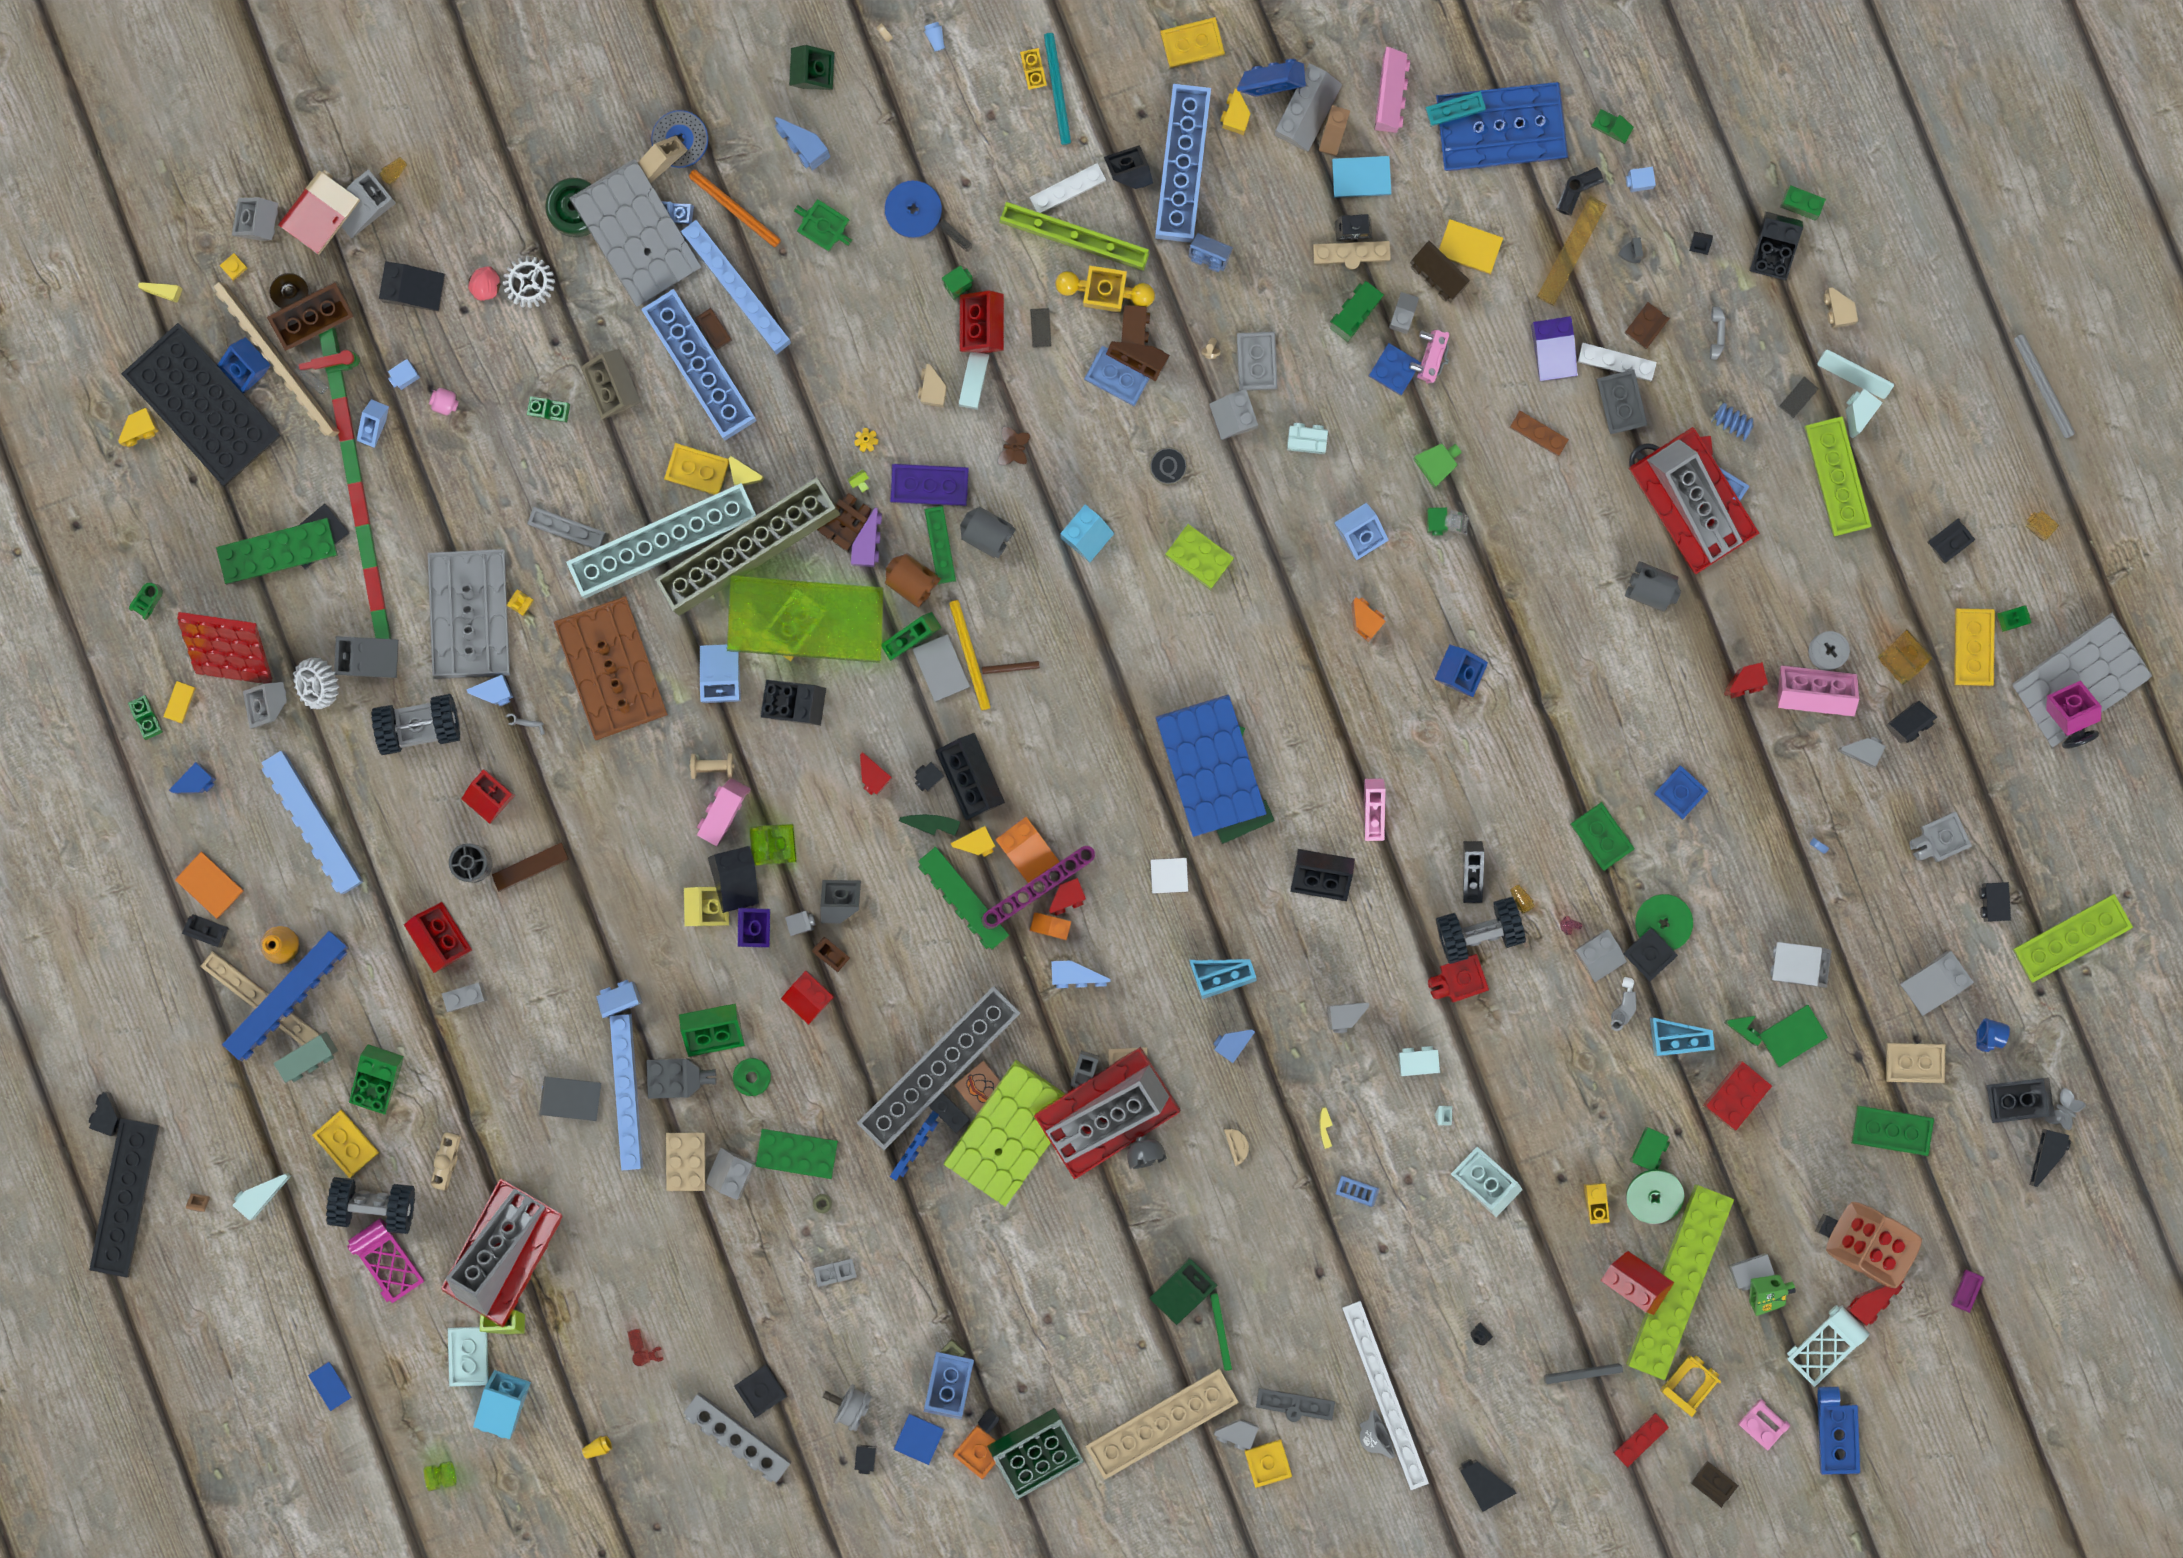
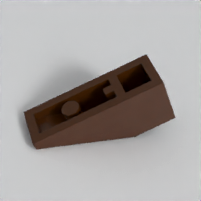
(1141, 358)

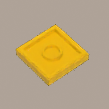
(1268, 1463)

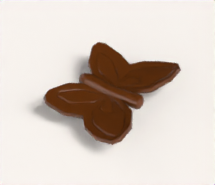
(1014, 447)

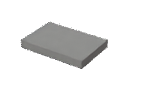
(1257, 361)
(941, 668)

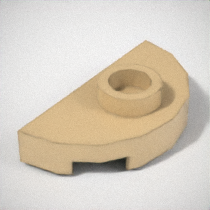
(1238, 1145)

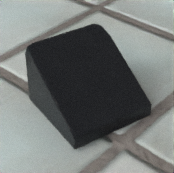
(988, 1420)

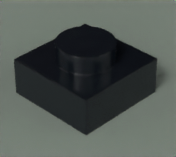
(1701, 243)

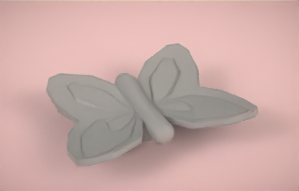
(2067, 1111)

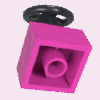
(2073, 711)

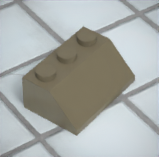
(610, 383)

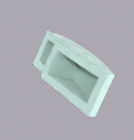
(973, 380)

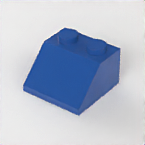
(243, 364)
(1461, 670)

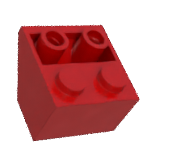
(1748, 678)
(487, 796)

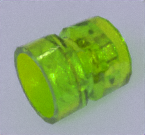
(440, 1476)

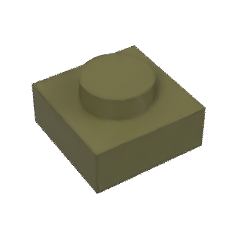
(953, 1348)

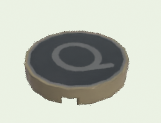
(1168, 466)

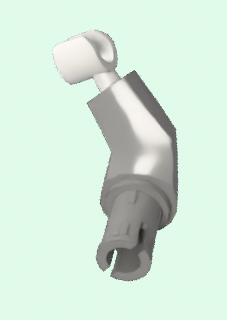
(1626, 1010)

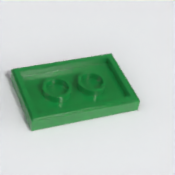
(1602, 836)
(1793, 1036)

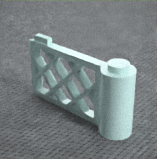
(1846, 1326)

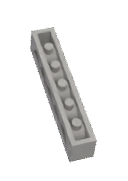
(748, 1438)

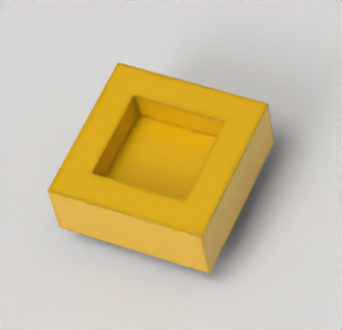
(233, 266)

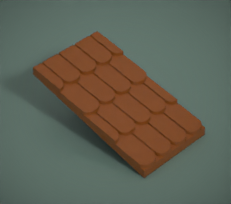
(610, 668)

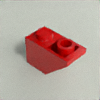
(1067, 895)

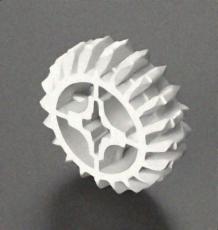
(524, 288)
(315, 683)

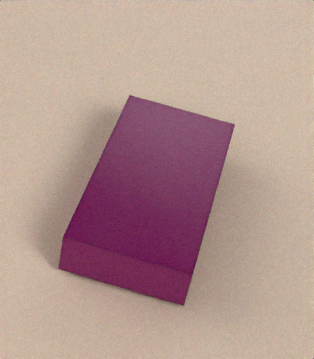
(1967, 1291)

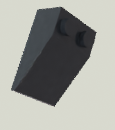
(411, 286)
(735, 878)
(2020, 1100)

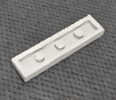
(1068, 188)
(1616, 361)

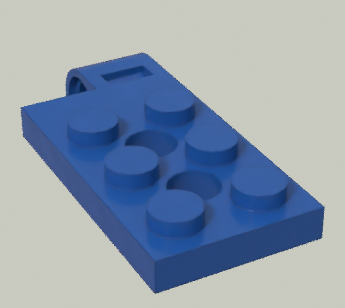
(1831, 1418)

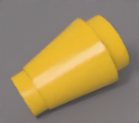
(598, 1447)

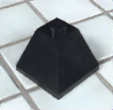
(1130, 167)

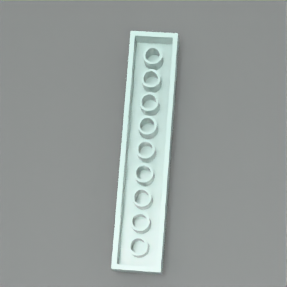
(661, 541)

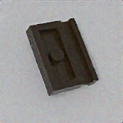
(1714, 1484)

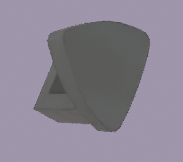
(1632, 251)

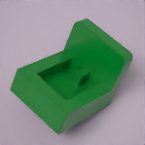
(2014, 618)

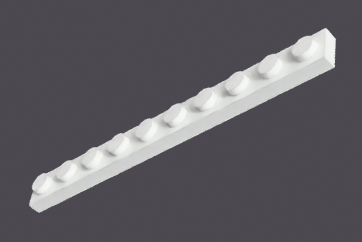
(1385, 1395)

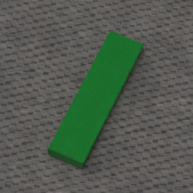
(940, 544)
(1220, 1331)

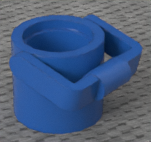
(1991, 1035)

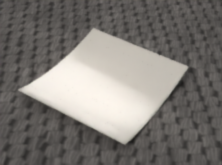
(1169, 875)

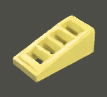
(165, 291)

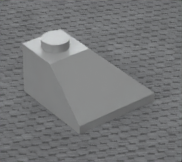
(264, 703)

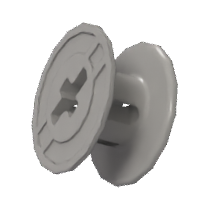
(1839, 646)

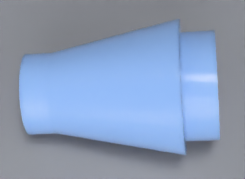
(935, 36)

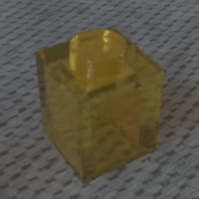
(2041, 525)

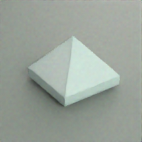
(1444, 1115)

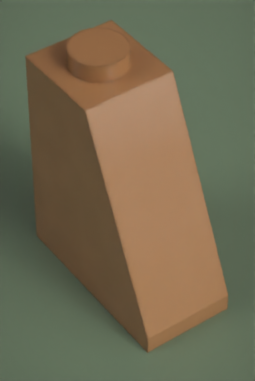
(1334, 130)

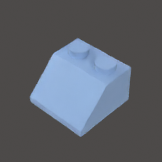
(1361, 531)
(618, 999)

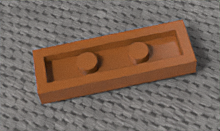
(1539, 433)

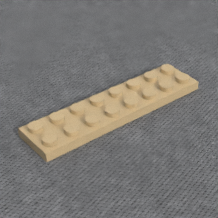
(1161, 1424)

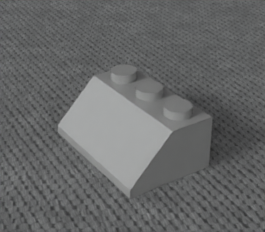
(1345, 1016)

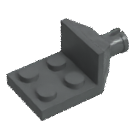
(676, 1078)

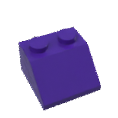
(753, 927)

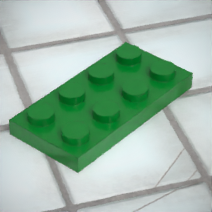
(796, 1153)

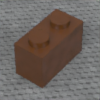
(1134, 325)

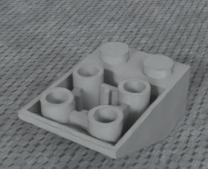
(372, 204)

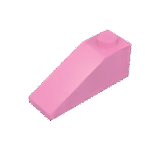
(1374, 809)

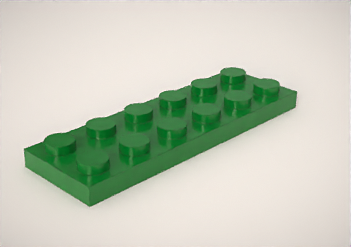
(276, 551)

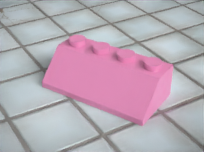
(1391, 91)
(1818, 691)

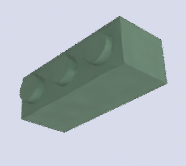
(306, 1058)

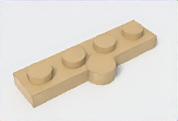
(1351, 253)

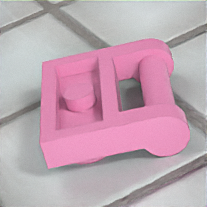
(1759, 1429)

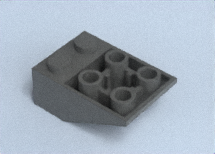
(366, 657)

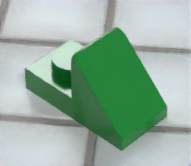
(1613, 126)
(1740, 1026)

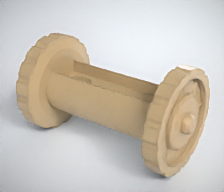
(698, 766)

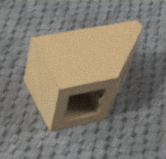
(1841, 309)
(933, 389)

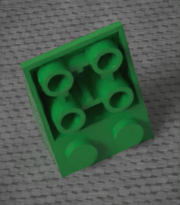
(375, 1079)

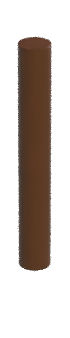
(1010, 667)

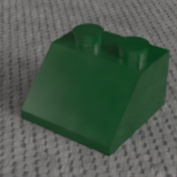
(811, 68)

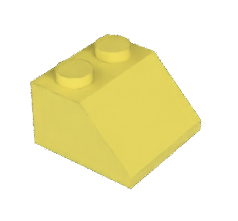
(703, 907)

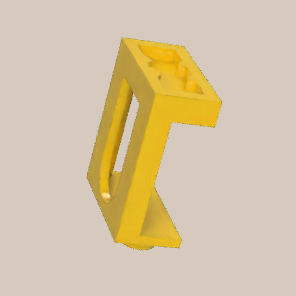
(1711, 1380)

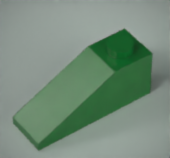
(911, 635)

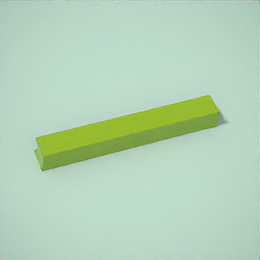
(1074, 236)

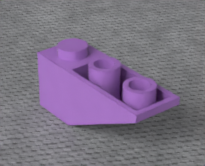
(864, 546)

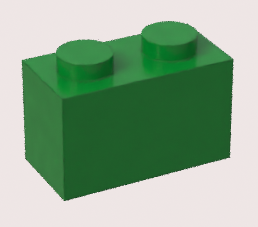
(1802, 202)
(957, 282)
(1649, 1149)

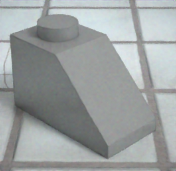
(1404, 313)
(1865, 751)

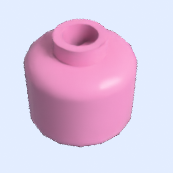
(443, 401)

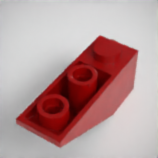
(1869, 1303)

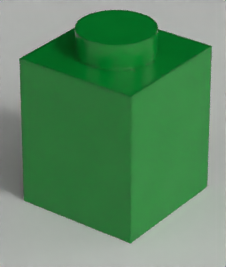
(1436, 521)

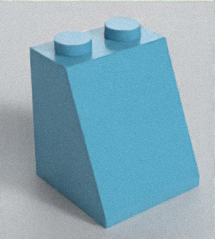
(1087, 533)
(501, 1404)

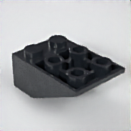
(1776, 245)
(793, 702)

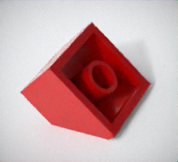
(807, 997)

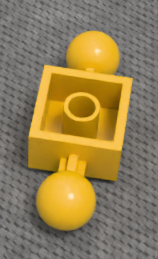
(1104, 289)

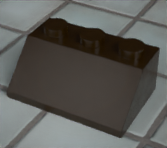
(1439, 272)

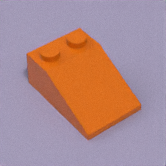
(1027, 850)

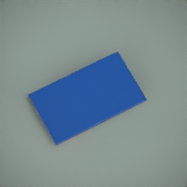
(329, 1386)

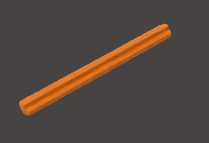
(734, 208)

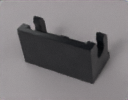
(205, 930)

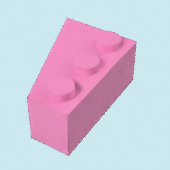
(722, 811)

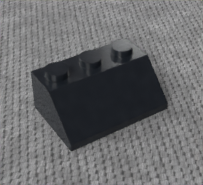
(1322, 875)

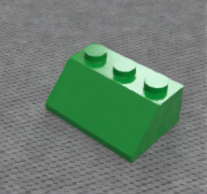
(711, 1030)

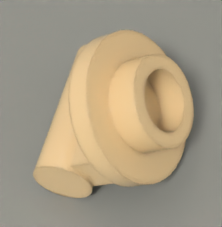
(1210, 351)

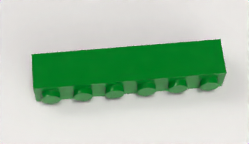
(962, 896)

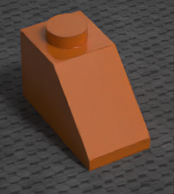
(1050, 926)

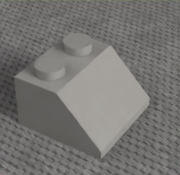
(255, 219)
(1233, 414)
(1600, 955)

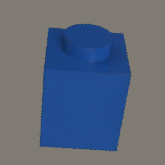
(195, 780)

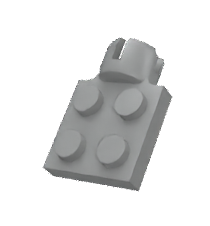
(1941, 839)

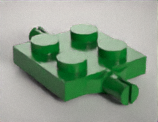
(823, 225)

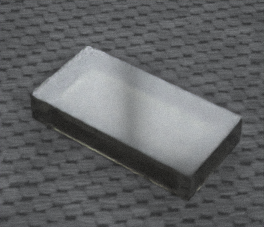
(955, 235)
(1040, 328)
(1798, 397)

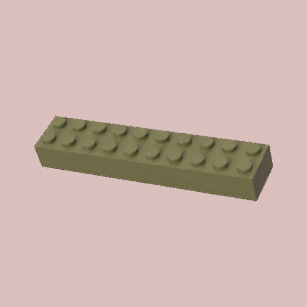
(747, 546)

